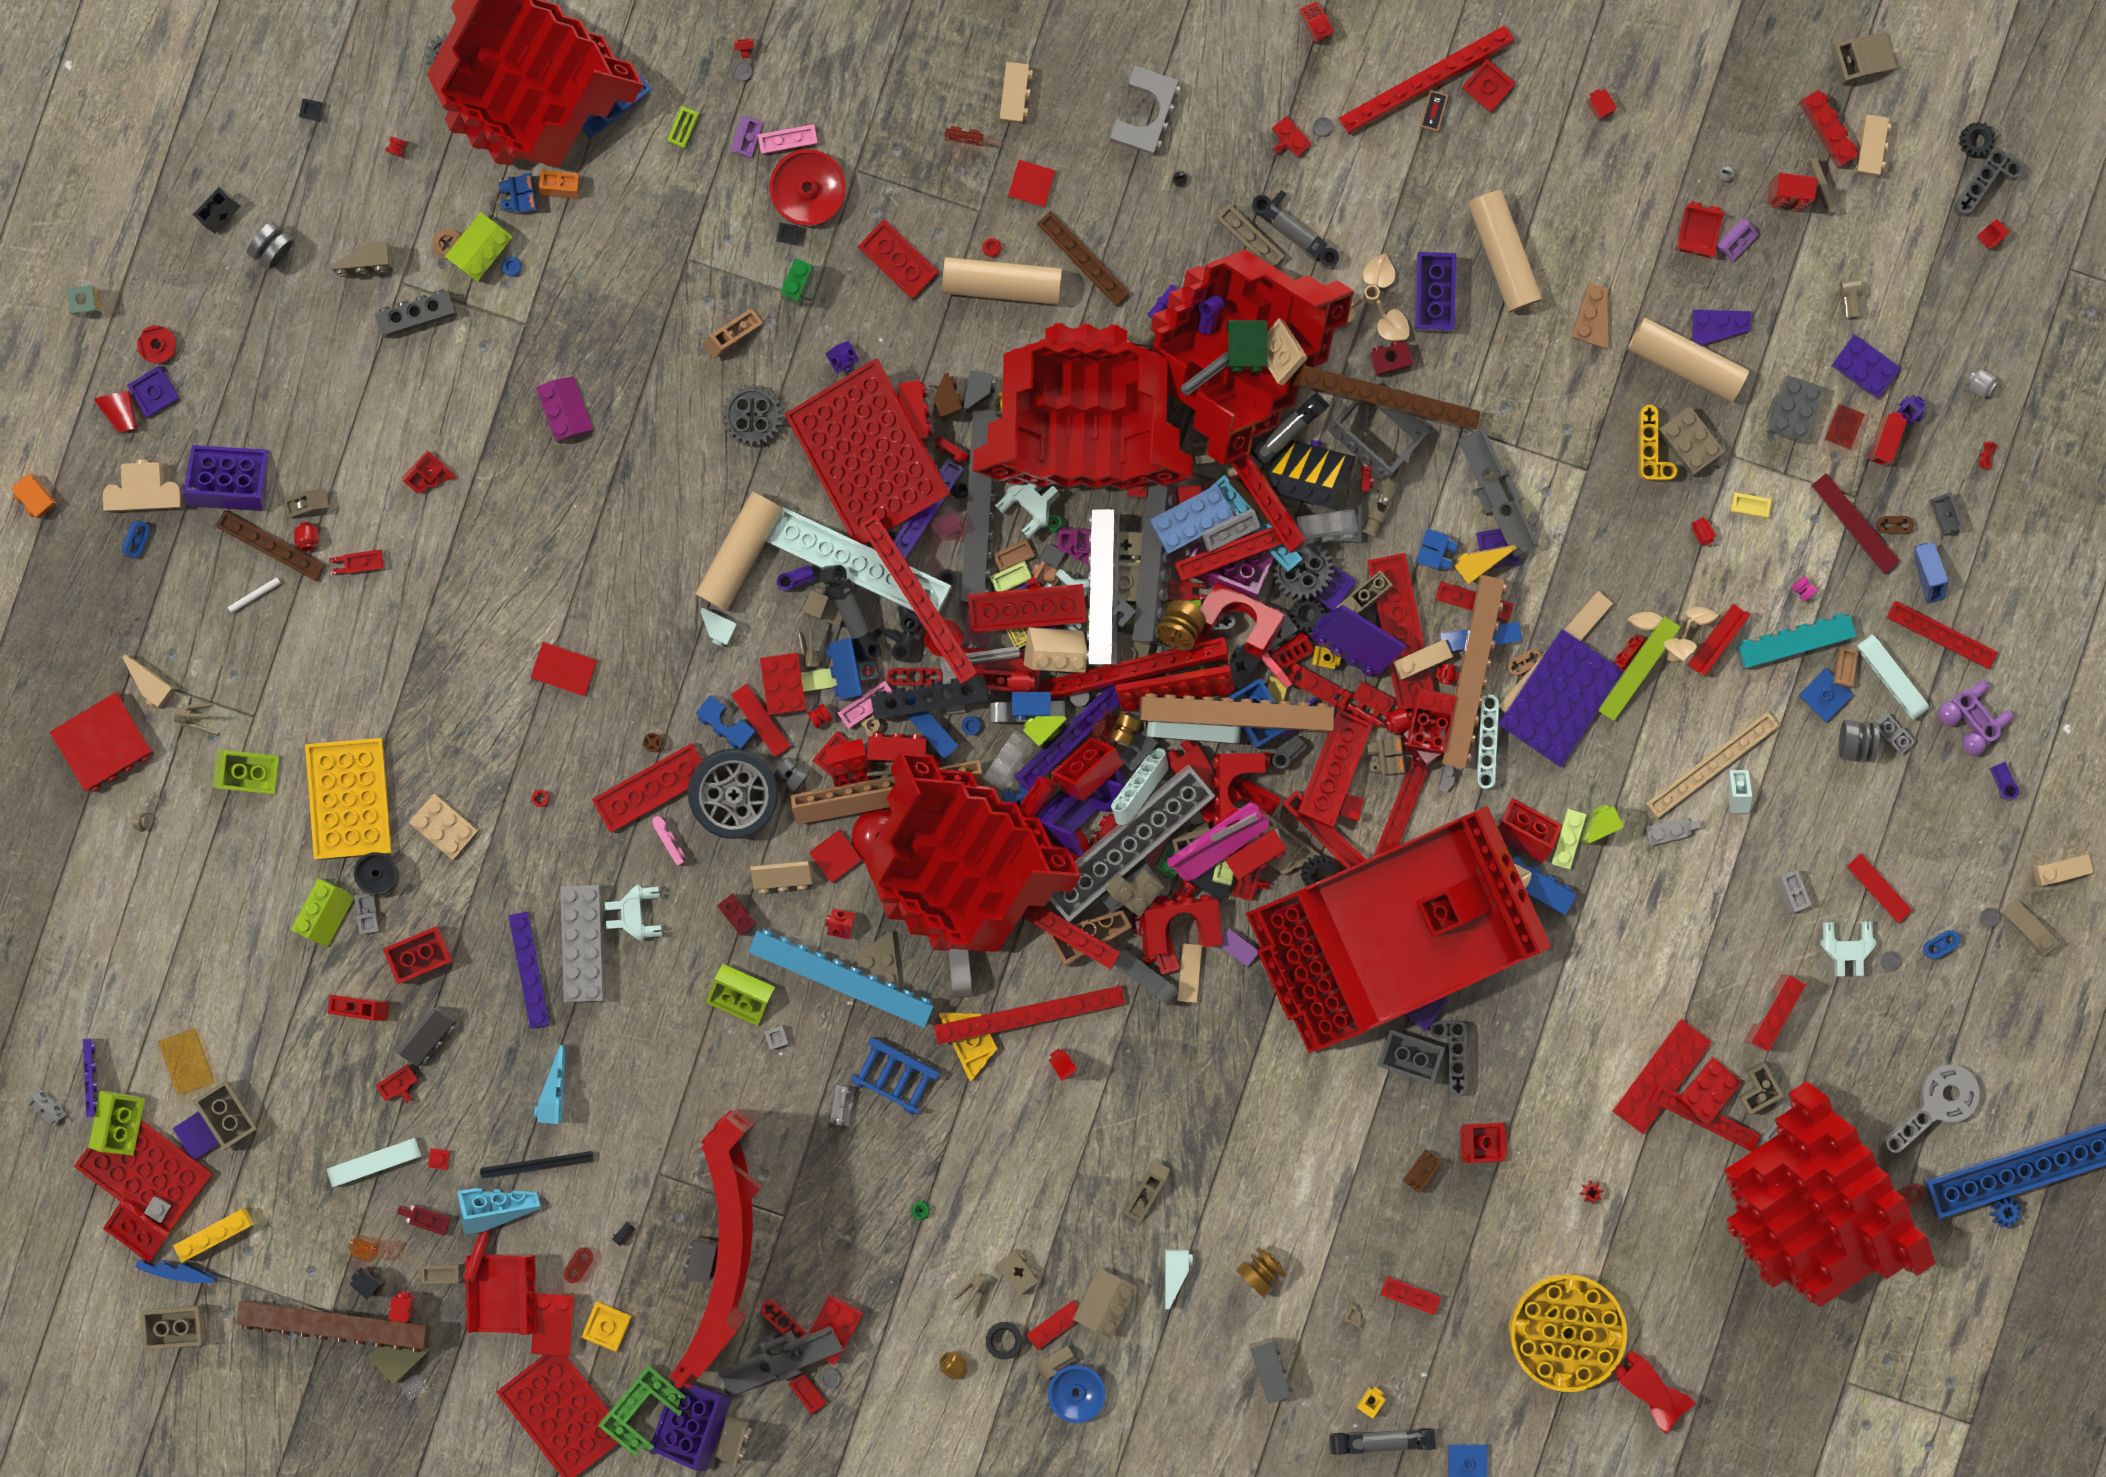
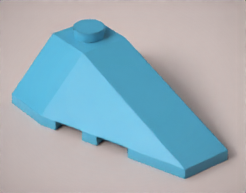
(551, 1099)
(487, 1209)

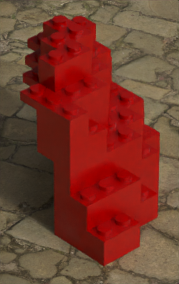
(525, 78)
(1245, 404)
(1084, 413)
(961, 858)
(1820, 1206)

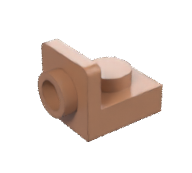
(1045, 573)

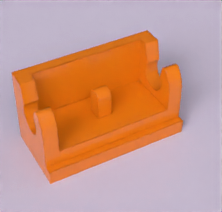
(559, 184)

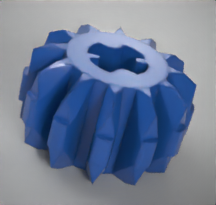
(2006, 1219)

